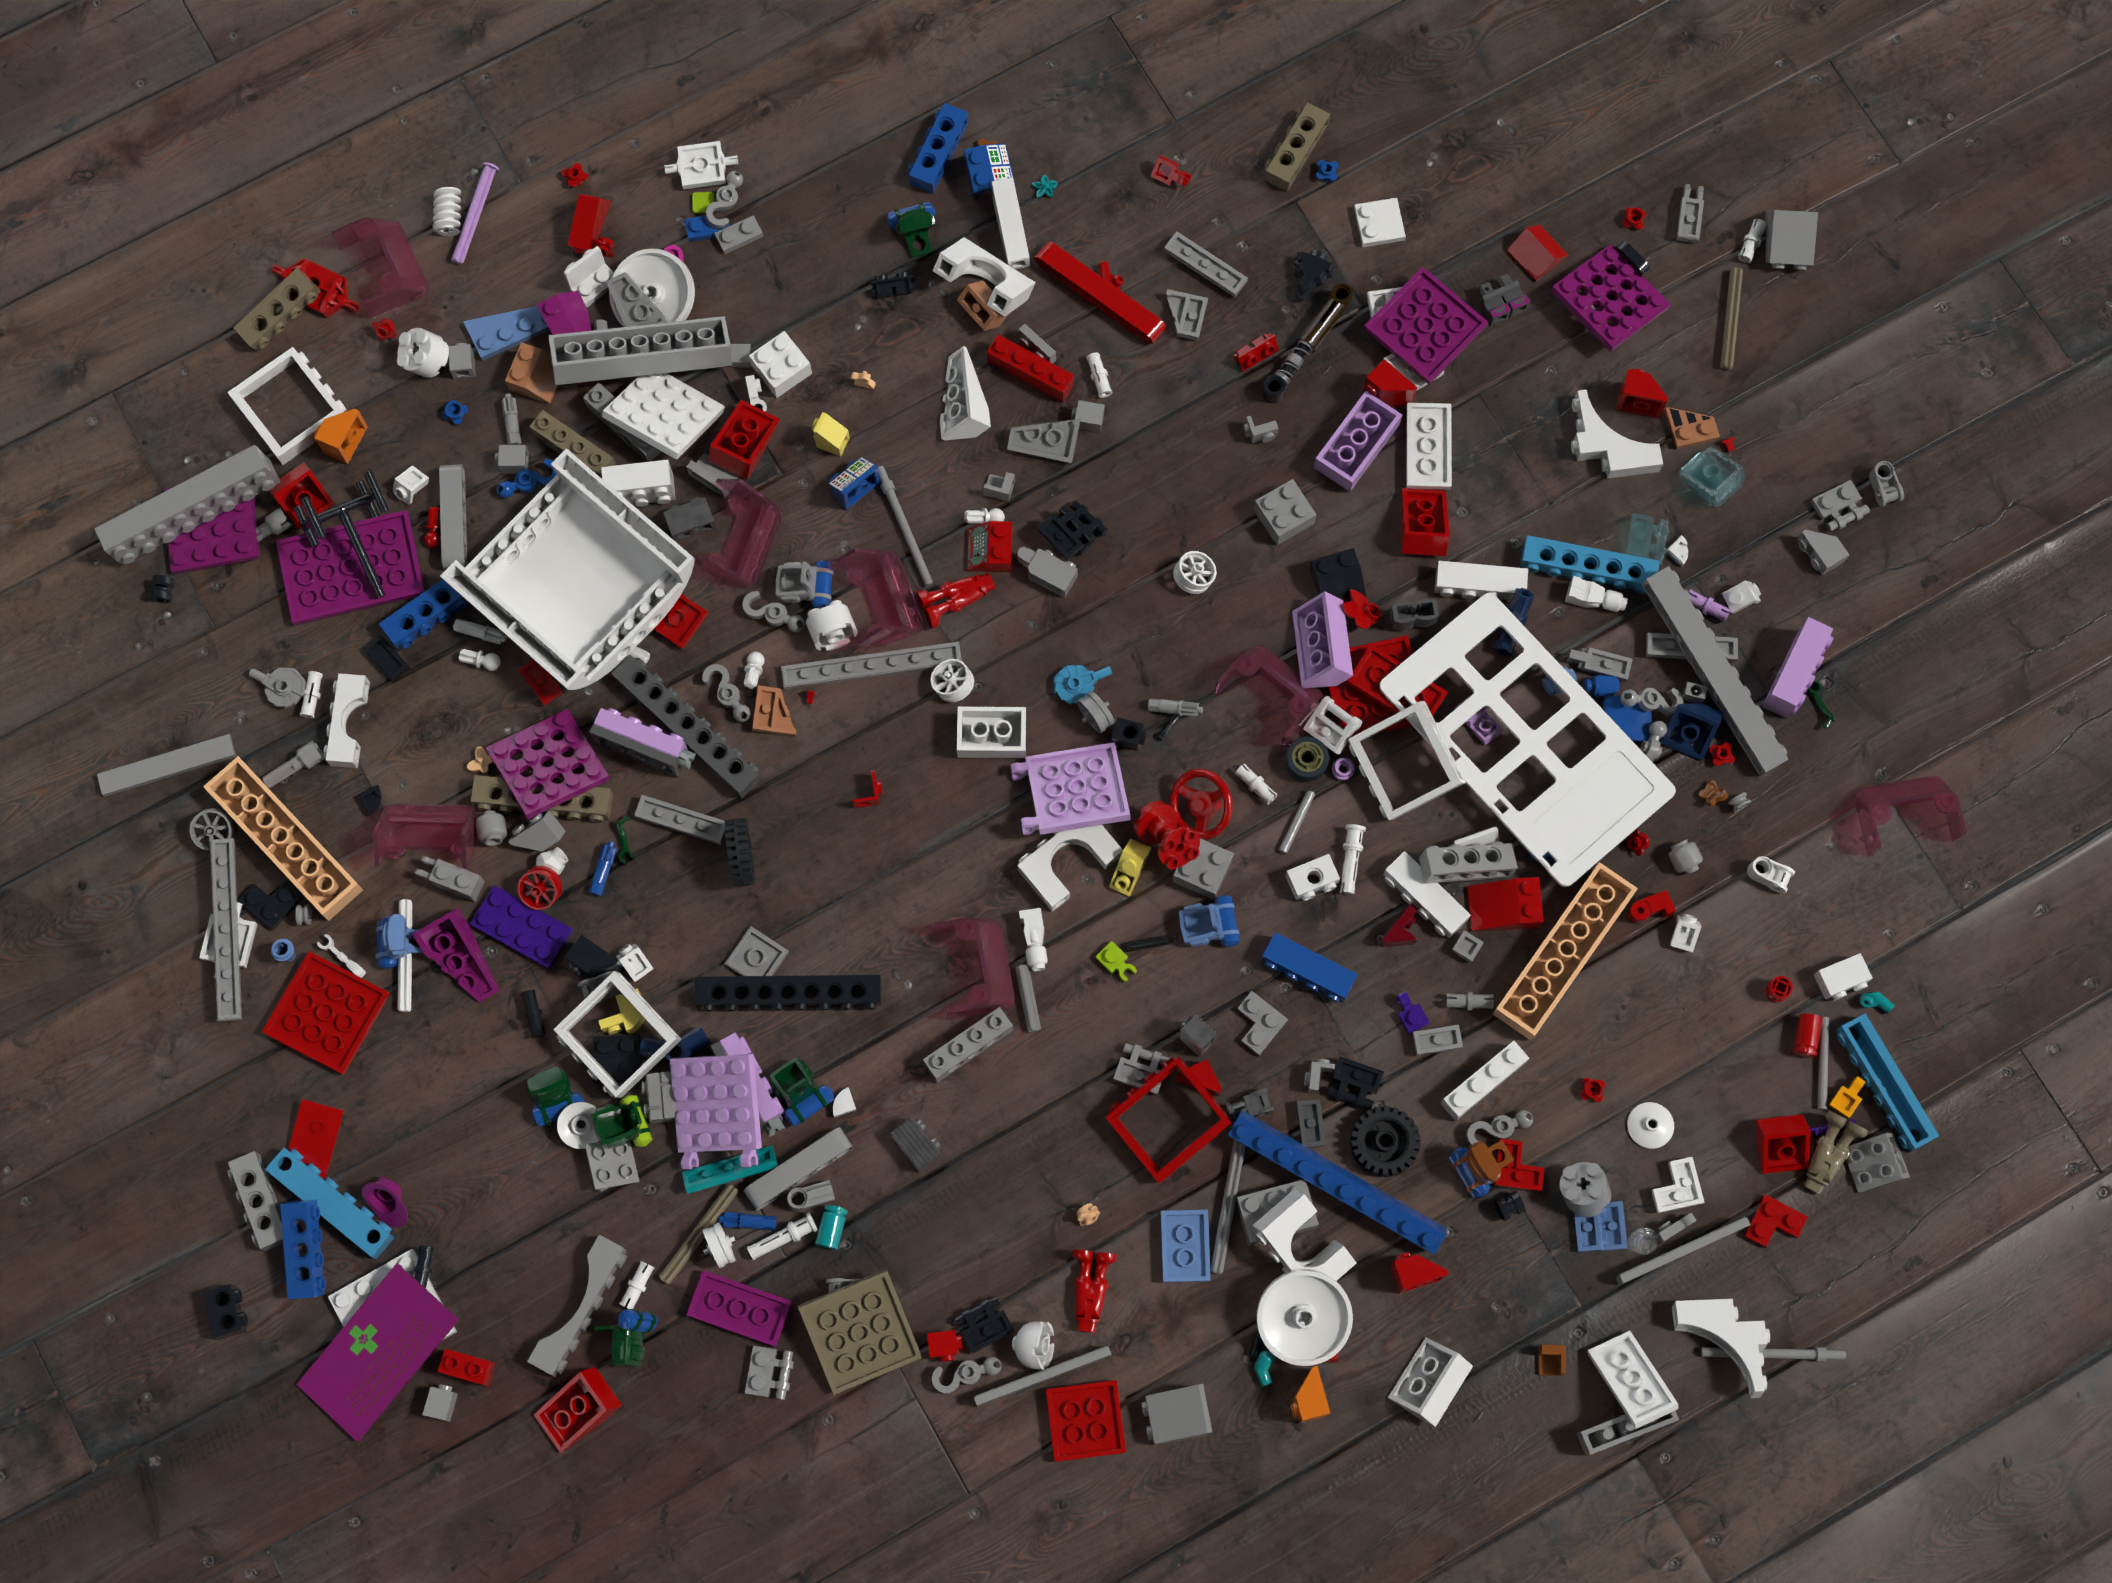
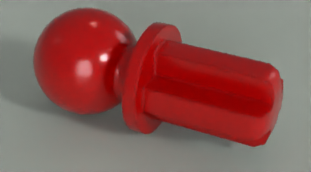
(433, 537)

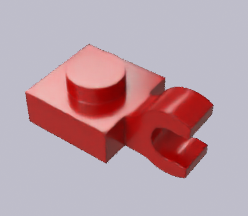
(1167, 172)

